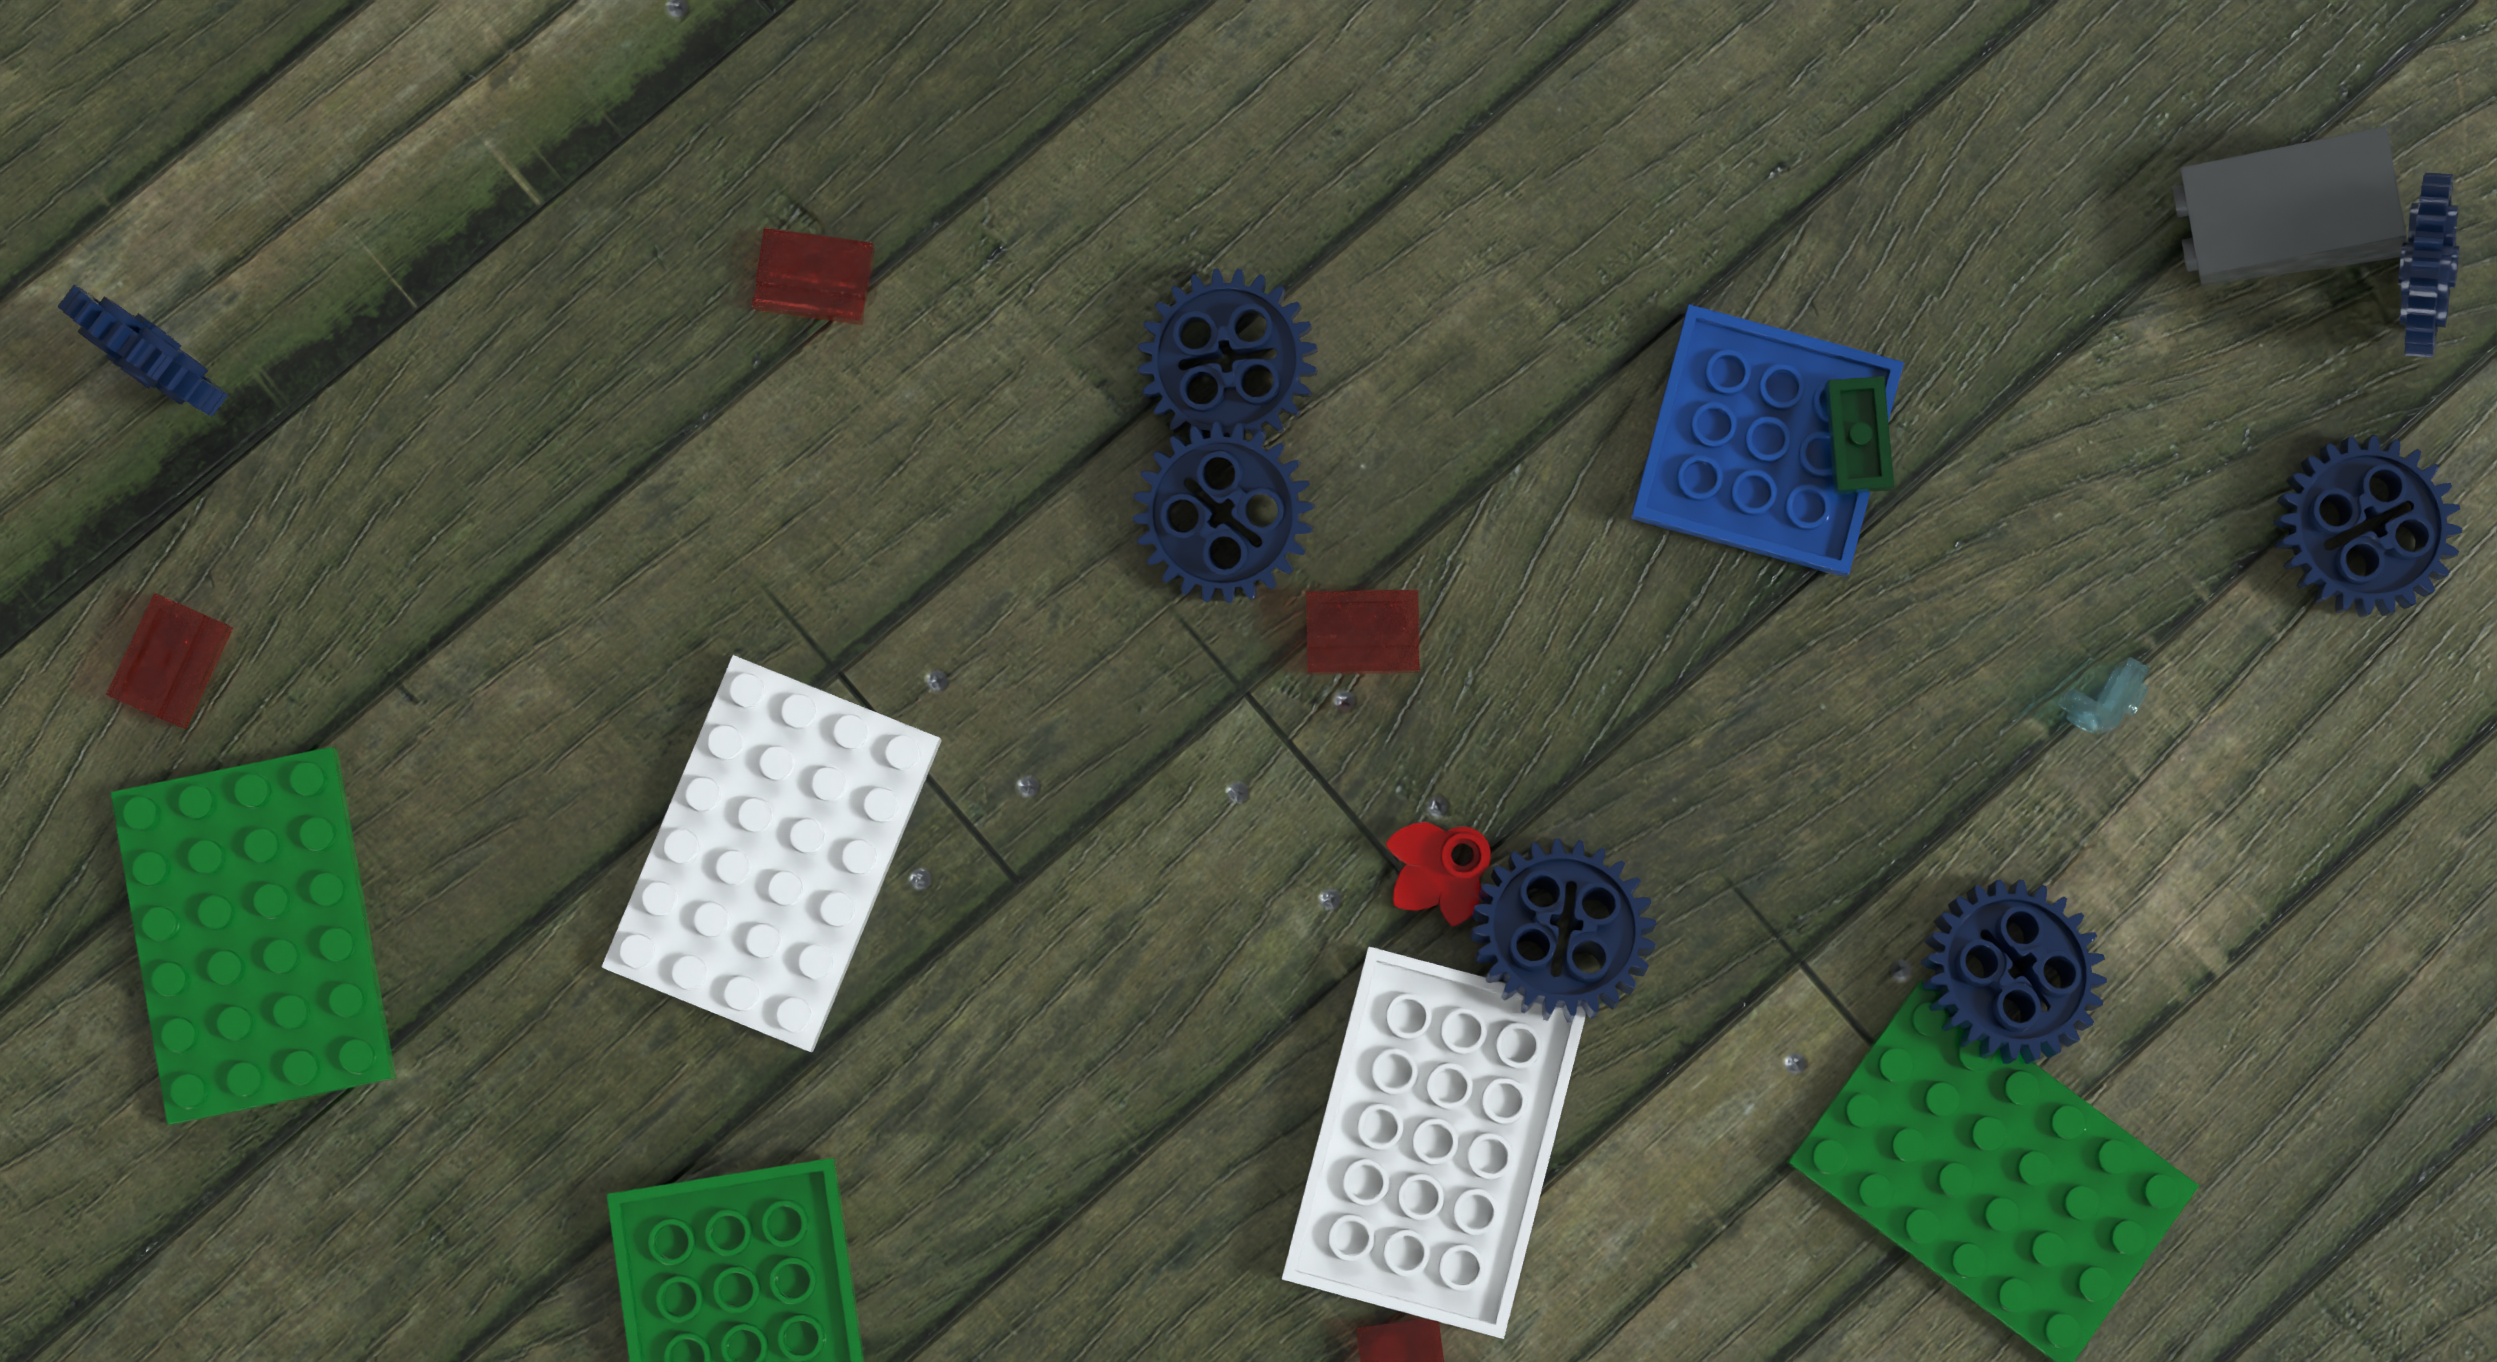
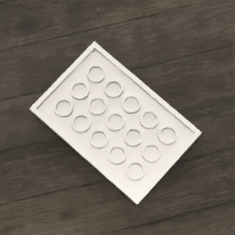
(772, 853)
(1433, 1145)

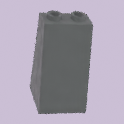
(2292, 208)

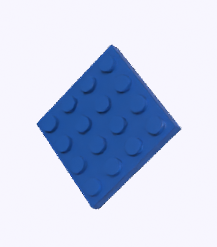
(1748, 442)

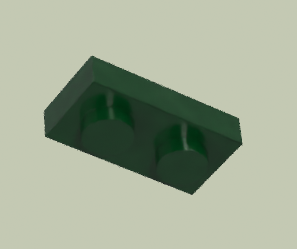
(1859, 435)

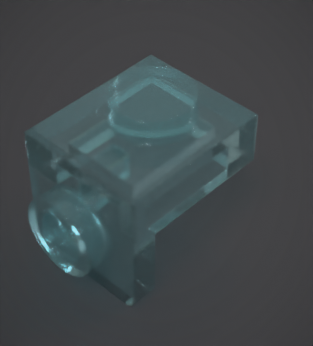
(2121, 694)

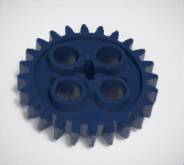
(2428, 264)
(1223, 309)
(142, 350)
(1255, 473)
(2390, 570)
(1513, 919)
(1978, 1002)

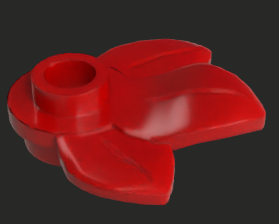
(1432, 875)

